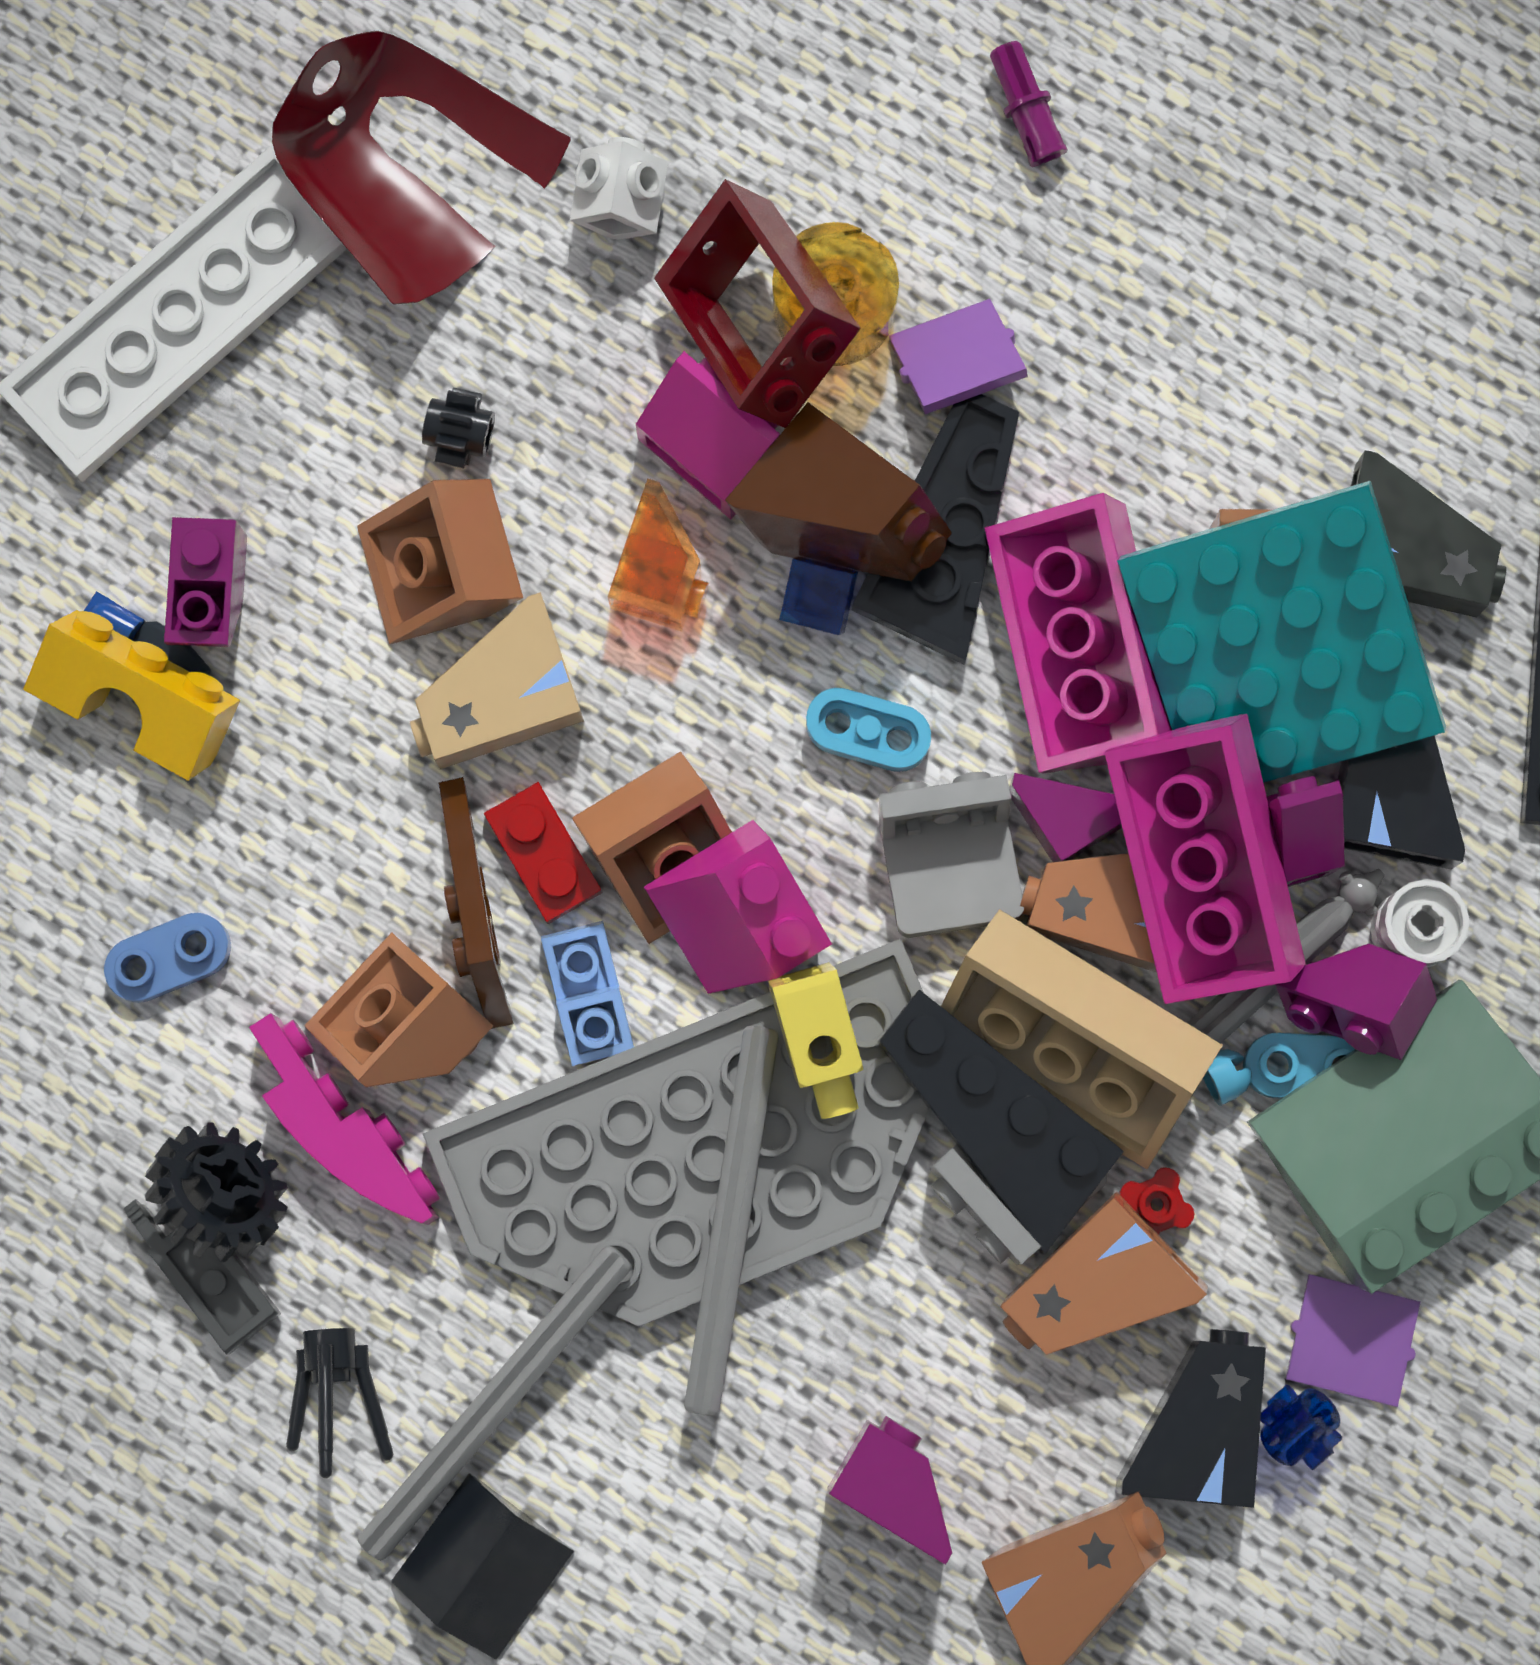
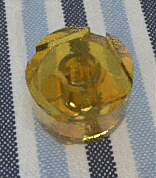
(861, 273)

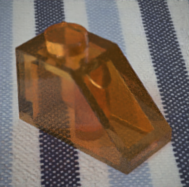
(658, 566)

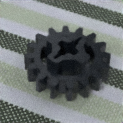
(213, 1186)

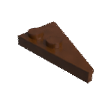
(469, 903)

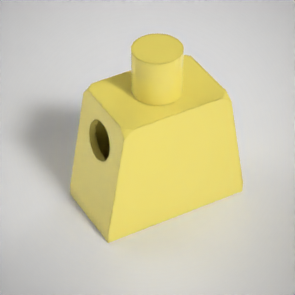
(814, 1006)

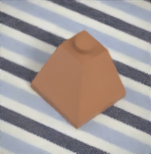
(397, 1020)

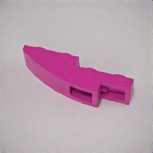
(353, 1148)

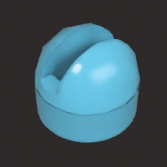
(1224, 1080)

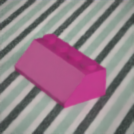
(1075, 632)
(1206, 860)

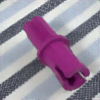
(1027, 105)

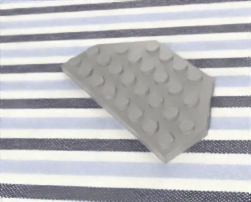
(639, 1145)

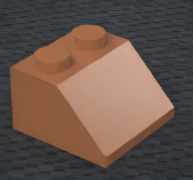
(439, 558)
(650, 831)

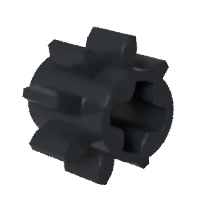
(458, 427)

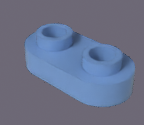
(166, 957)

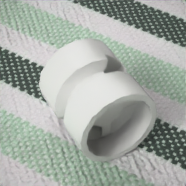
(1421, 922)

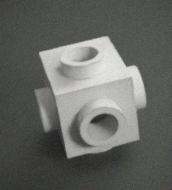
(619, 189)

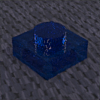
(818, 595)

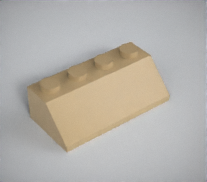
(1081, 1035)

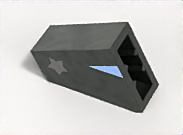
(1437, 551)

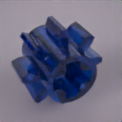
(1300, 1427)

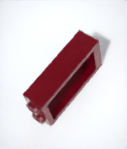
(698, 277)

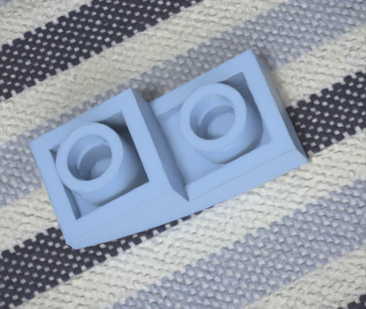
(587, 993)

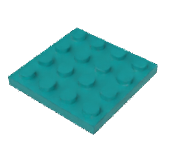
(1291, 625)

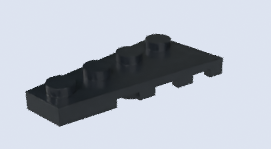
(965, 485)
(1012, 1129)

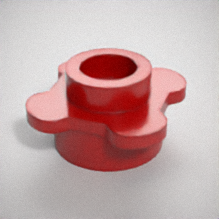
(1163, 1187)

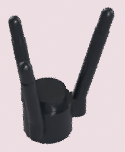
(328, 1361)

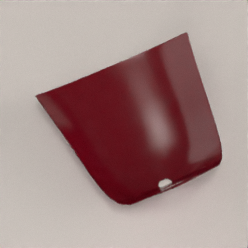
(372, 203)

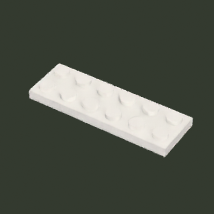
(171, 317)

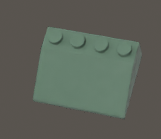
(1413, 1147)

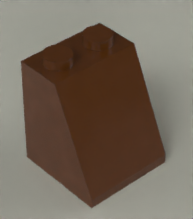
(838, 503)

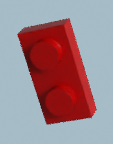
(543, 853)

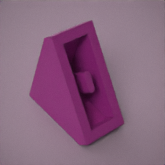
(1064, 815)

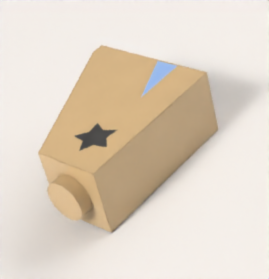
(498, 691)

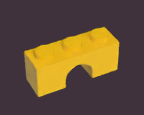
(179, 709)

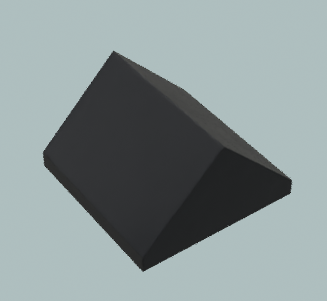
(481, 1567)

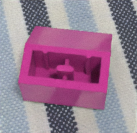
(702, 431)

